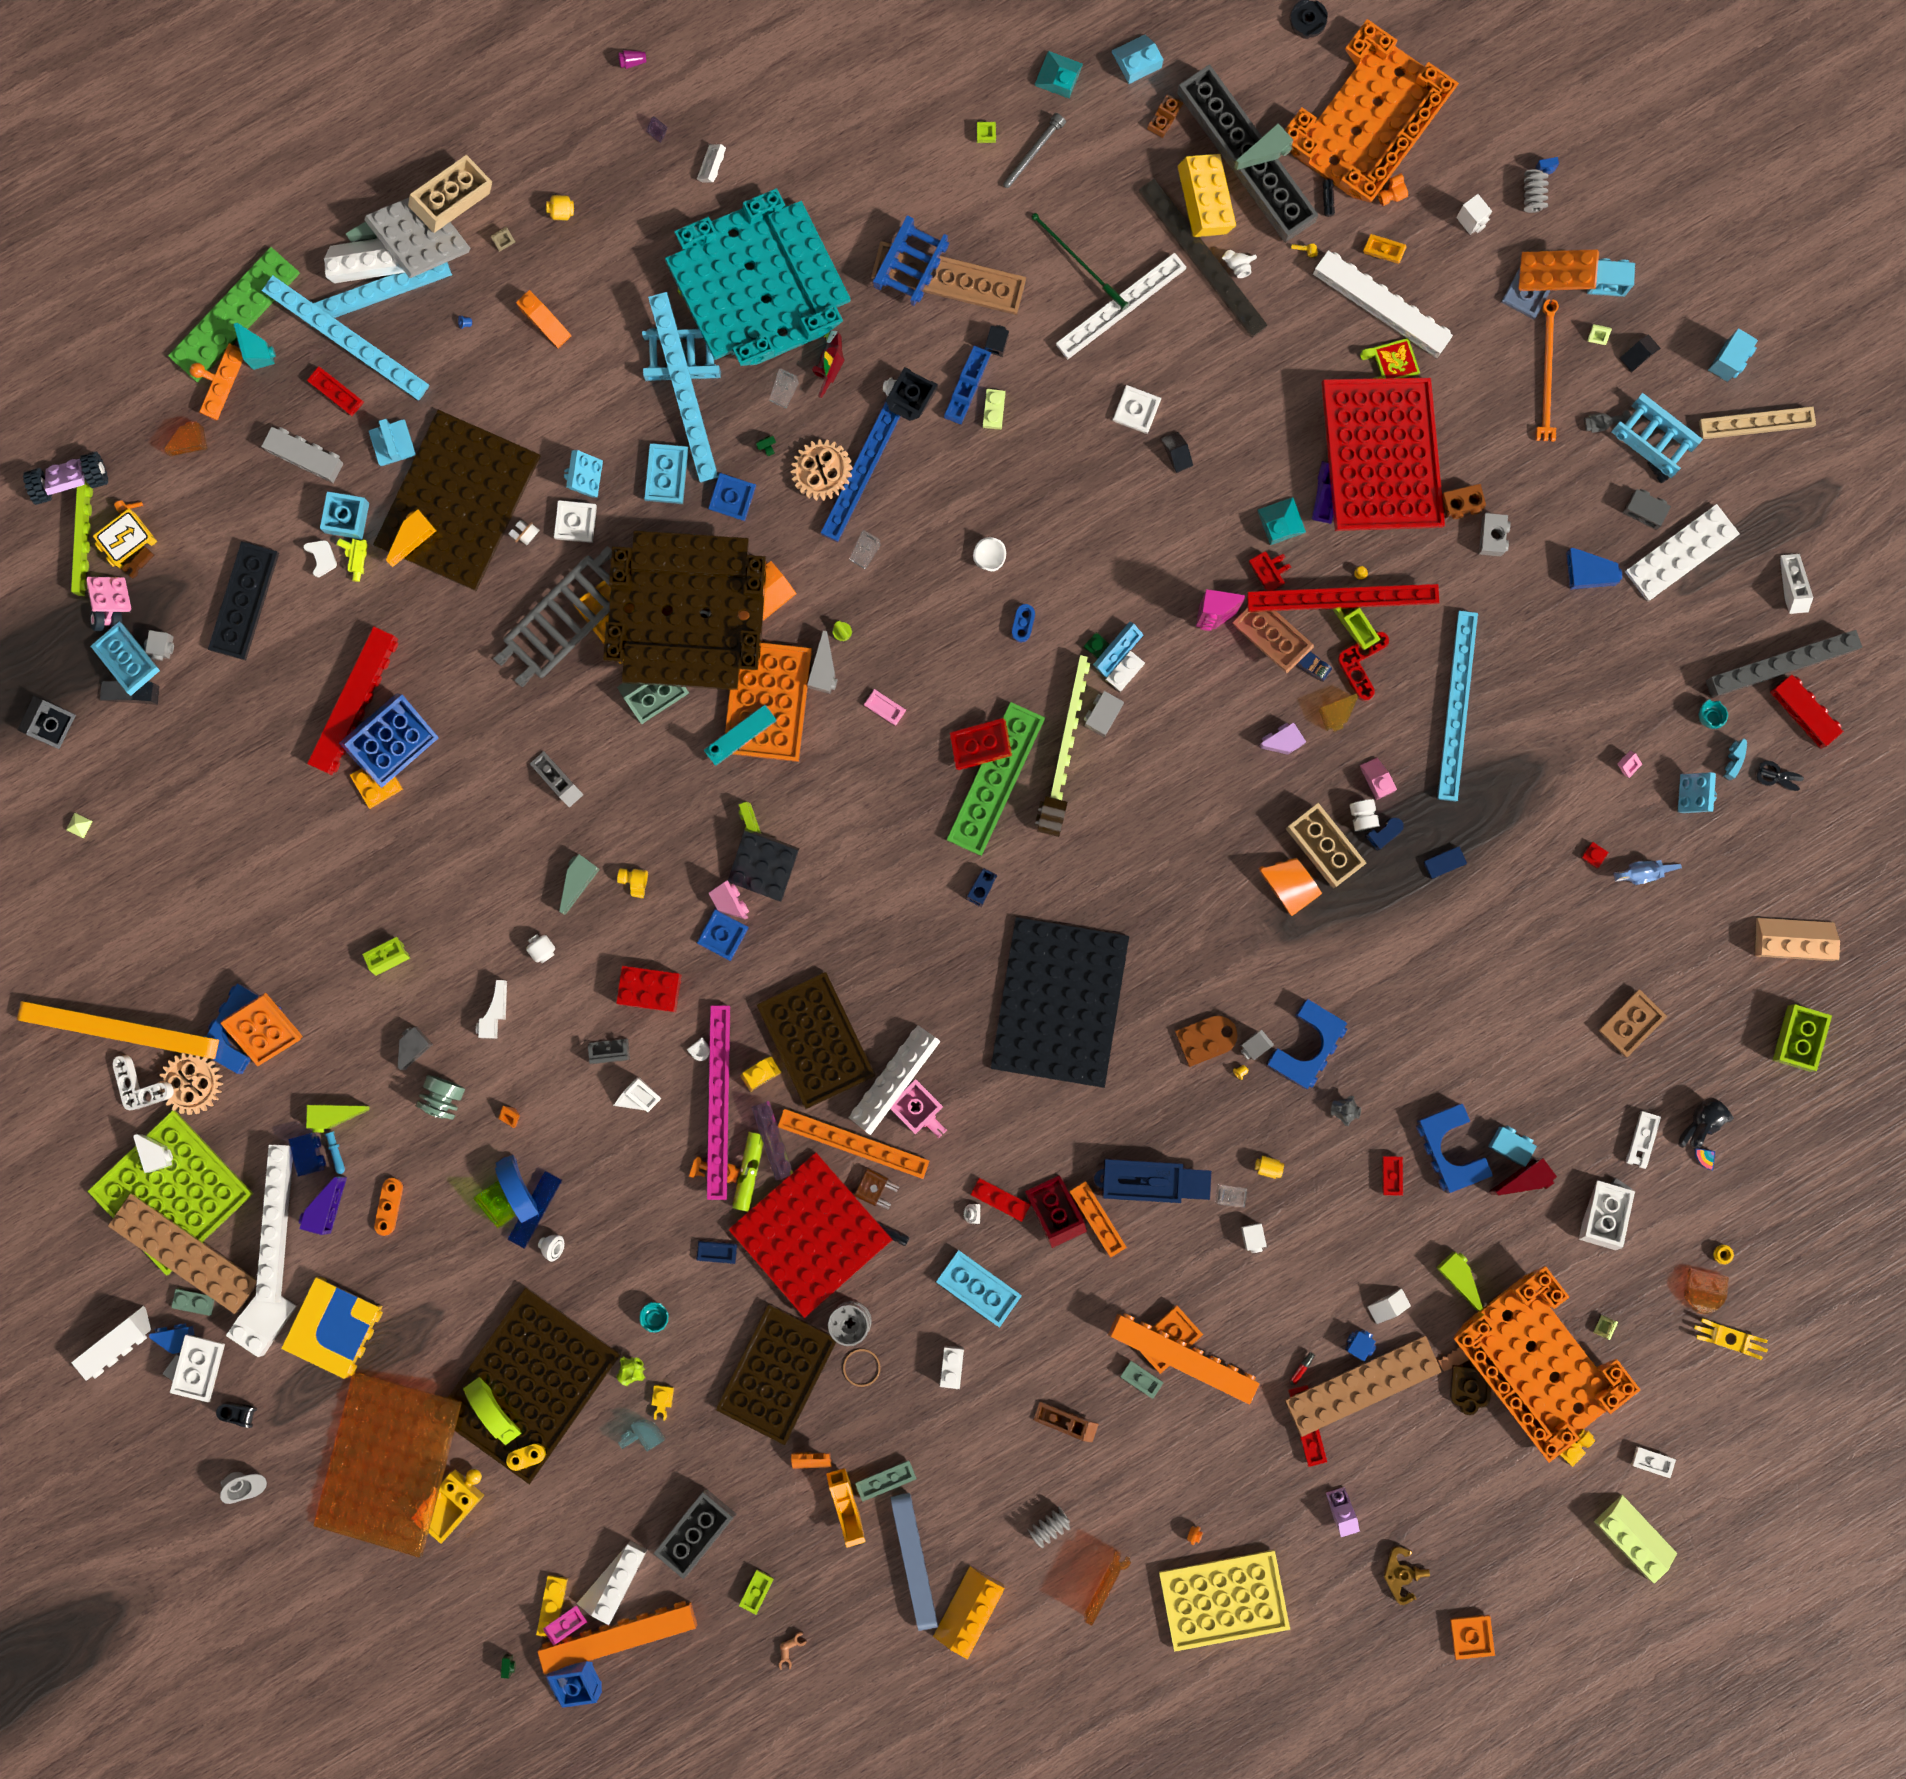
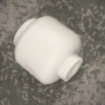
(540, 948)

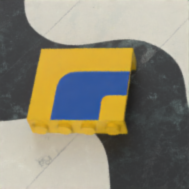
(332, 1328)

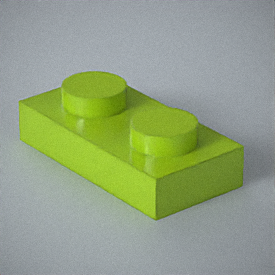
(747, 814)
(756, 1591)

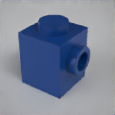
(1361, 1344)

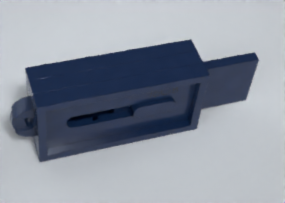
(1152, 1181)

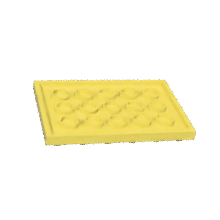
(1224, 1600)

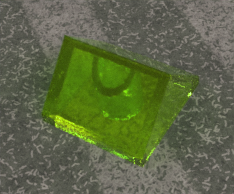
(495, 1205)

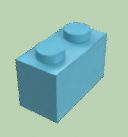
(1512, 1146)

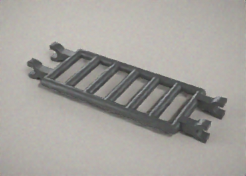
(548, 600)

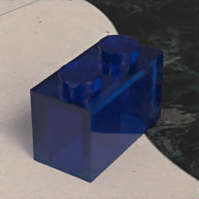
(307, 1154)

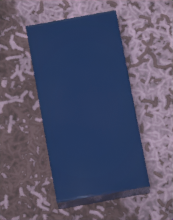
(1445, 862)
(716, 1252)

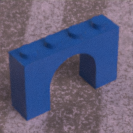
(1329, 1029)
(226, 1053)
(1433, 1130)

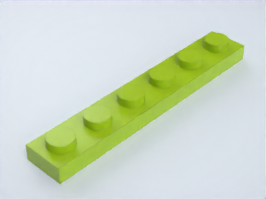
(81, 543)

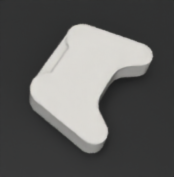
(323, 555)

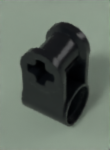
(240, 1414)

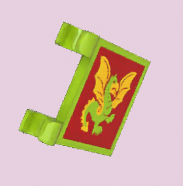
(1393, 359)

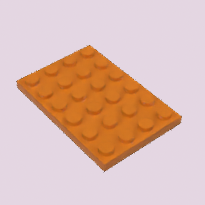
(781, 687)

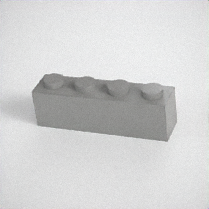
(302, 454)

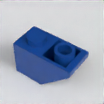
(171, 1339)

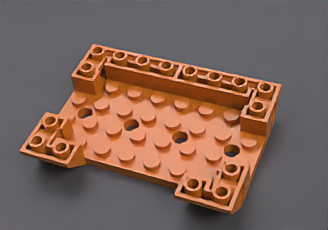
(1386, 130)
(1522, 1376)

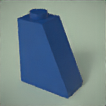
(1591, 570)

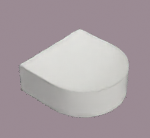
(699, 1050)

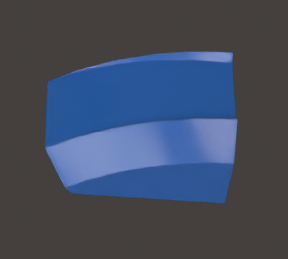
(575, 1684)

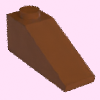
(1066, 1422)

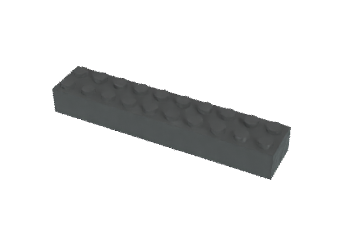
(1233, 136)

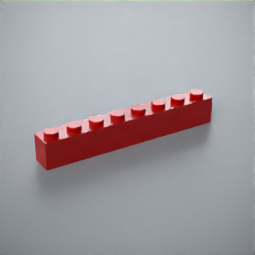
(353, 700)

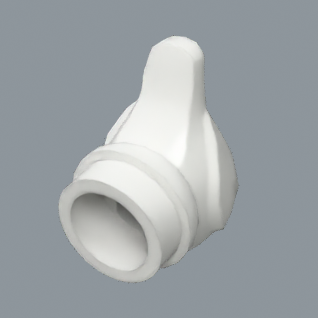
(1239, 263)

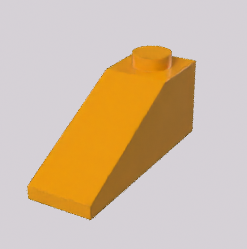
(411, 534)

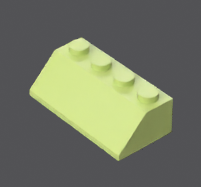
(1636, 1539)

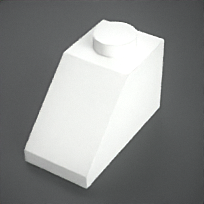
(152, 1153)

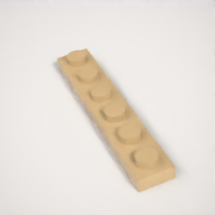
(1757, 423)

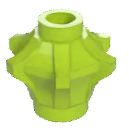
(630, 1370)

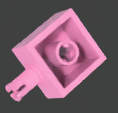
(926, 1116)

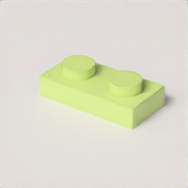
(994, 409)

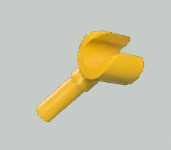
(1310, 248)

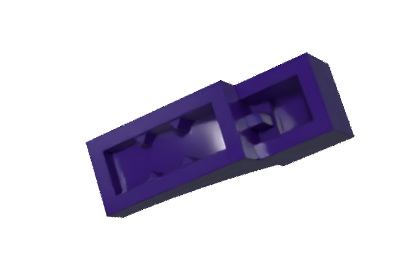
(1323, 505)

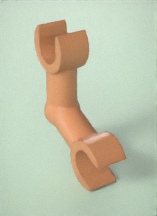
(785, 1646)

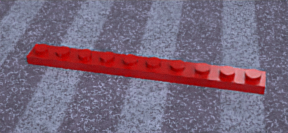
(1343, 598)

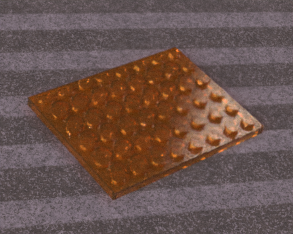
(387, 1464)

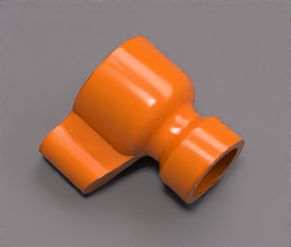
(1396, 191)

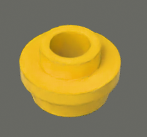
(1729, 1254)

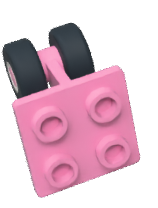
(108, 600)

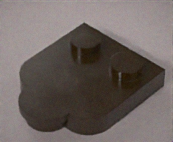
(1469, 1389)

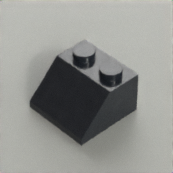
(46, 722)

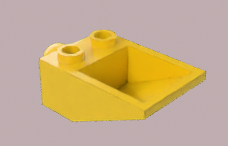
(450, 1504)

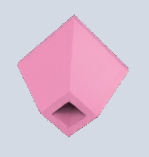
(726, 900)

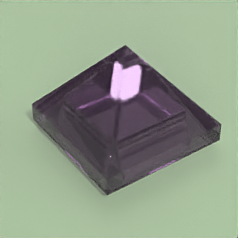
(656, 129)

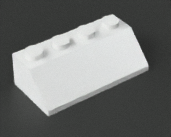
(359, 261)

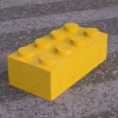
(1206, 195)

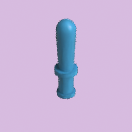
(333, 1147)

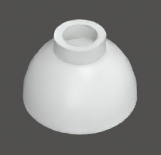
(551, 1247)

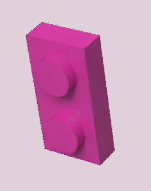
(564, 1625)

